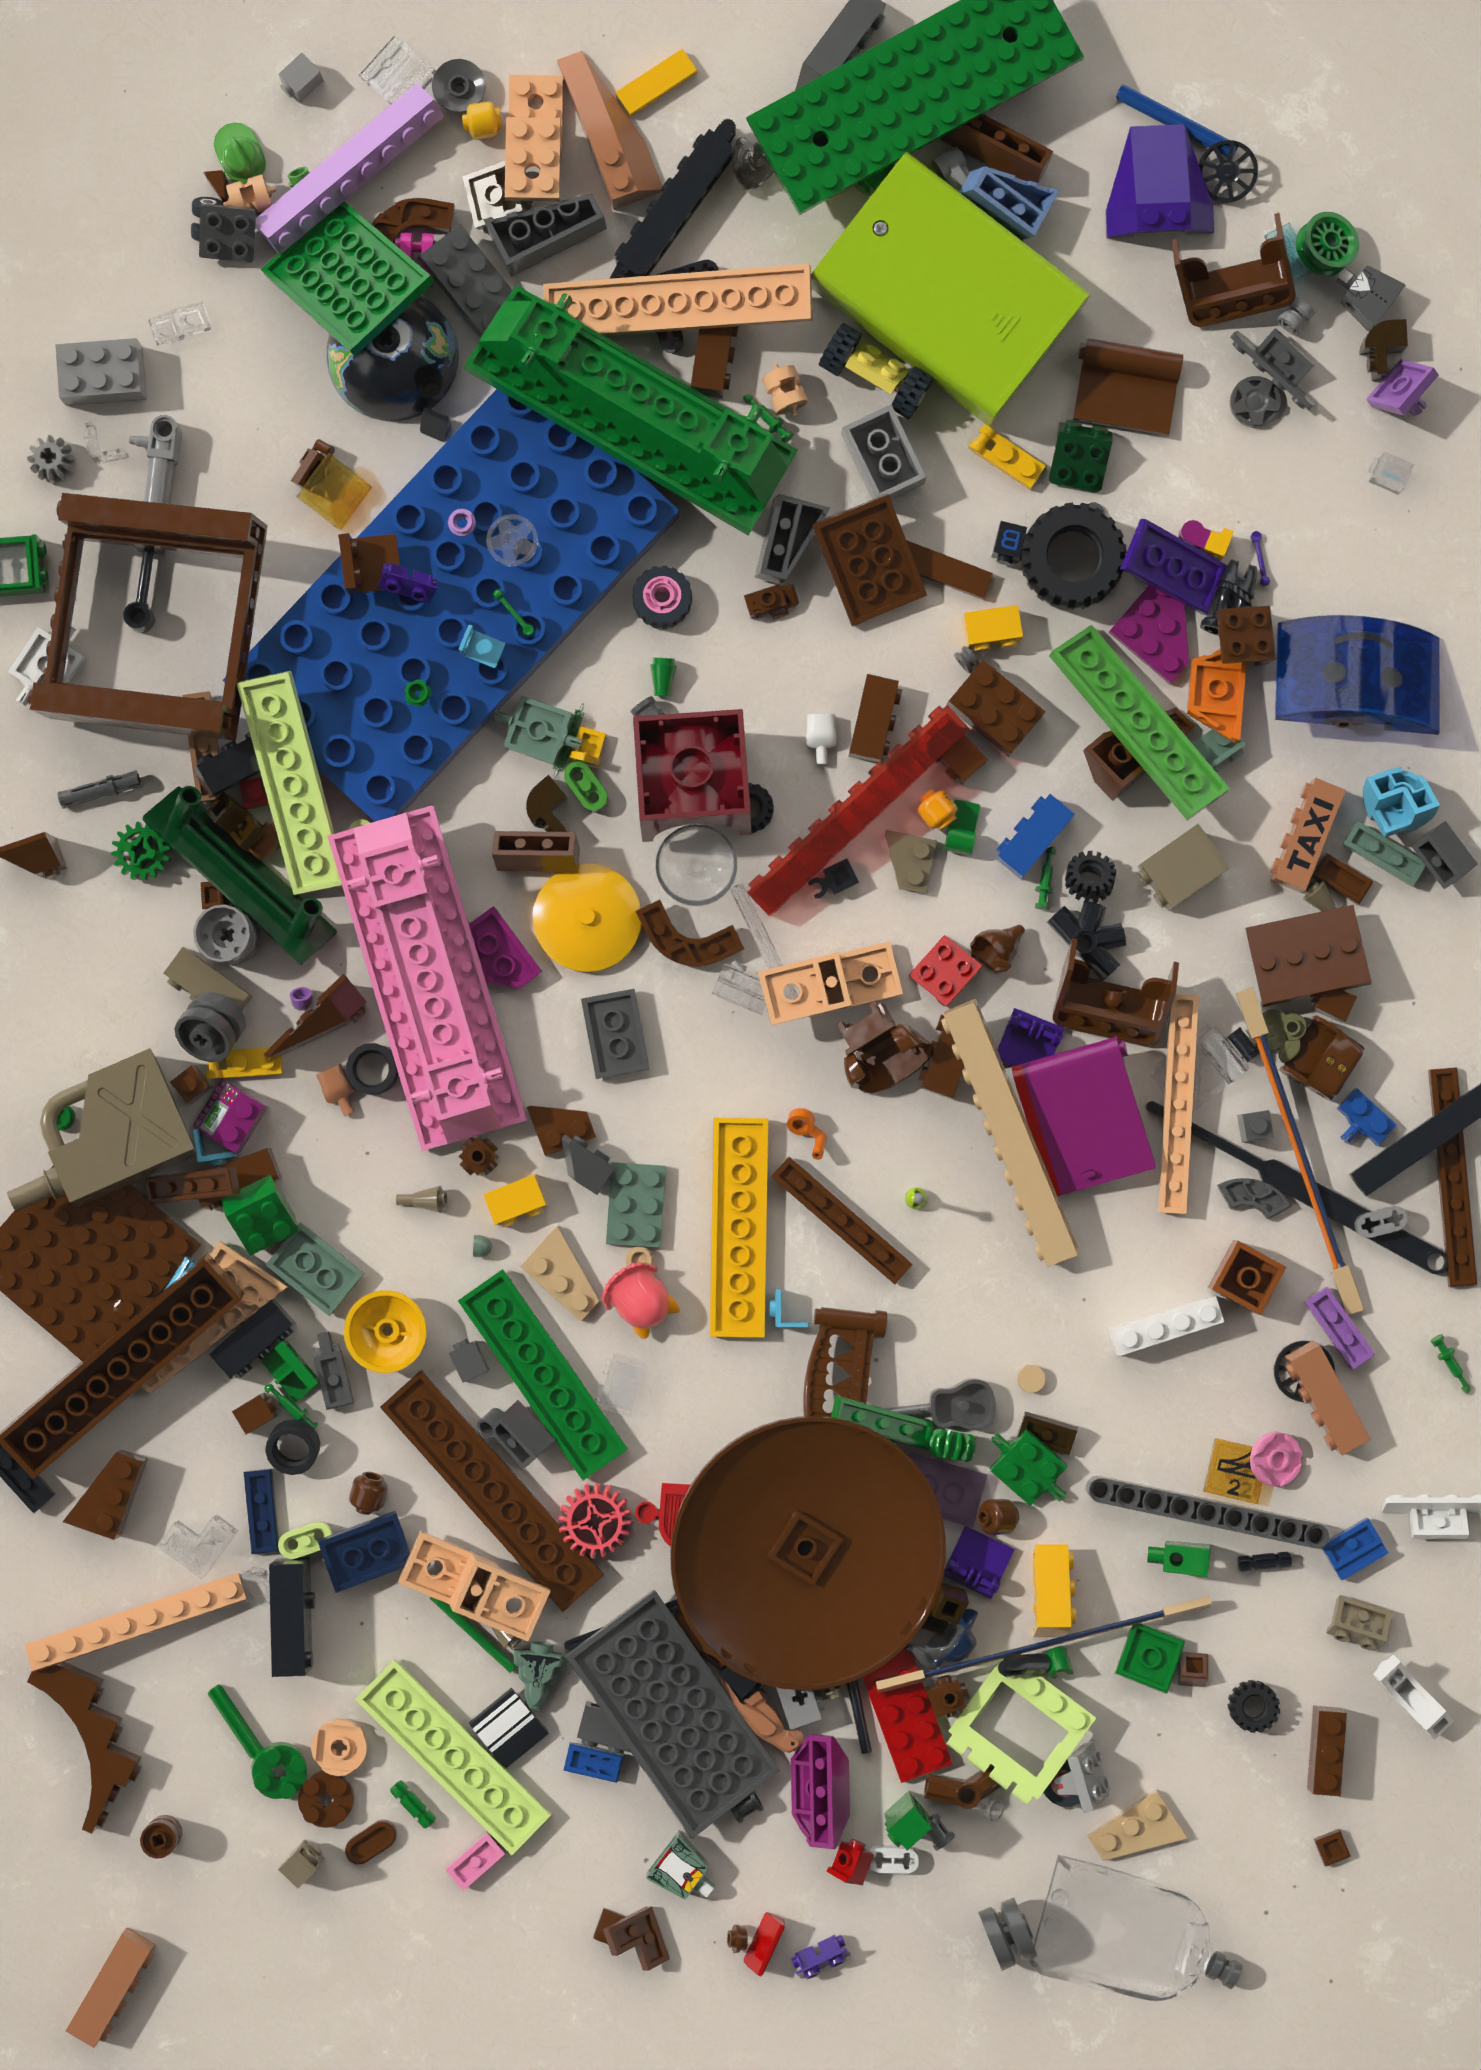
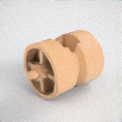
(253, 194)
(784, 387)

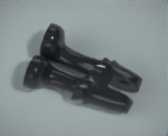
(1231, 587)

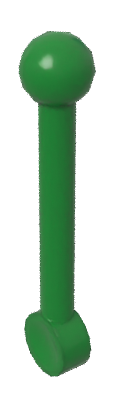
(528, 630)

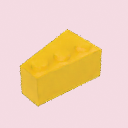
(1053, 1590)

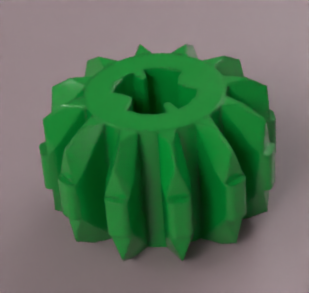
(952, 1445)

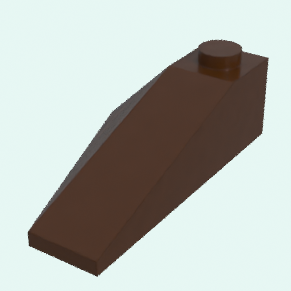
(1114, 766)
(334, 1010)

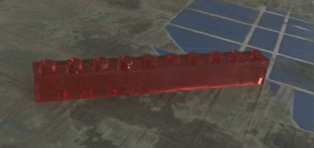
(859, 810)

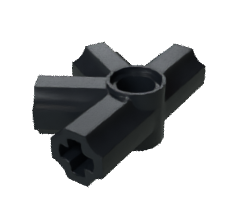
(1100, 938)

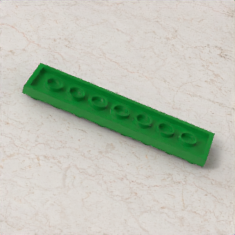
(543, 1374)

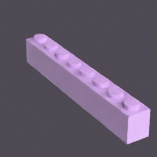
(348, 168)

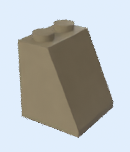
(1182, 867)

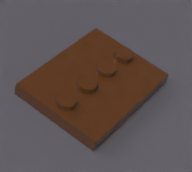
(869, 559)
(1308, 956)

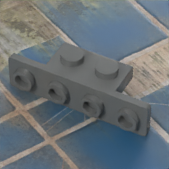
(1280, 360)

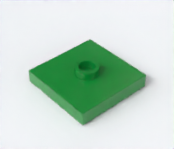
(1149, 1657)

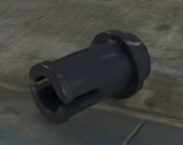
(1243, 1044)

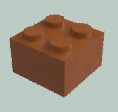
(1246, 1277)

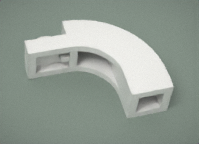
(1413, 1697)

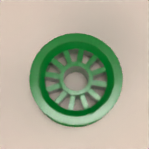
(1327, 243)

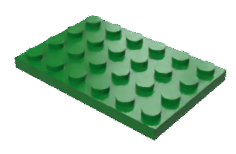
(348, 277)

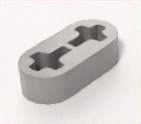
(1382, 1228)

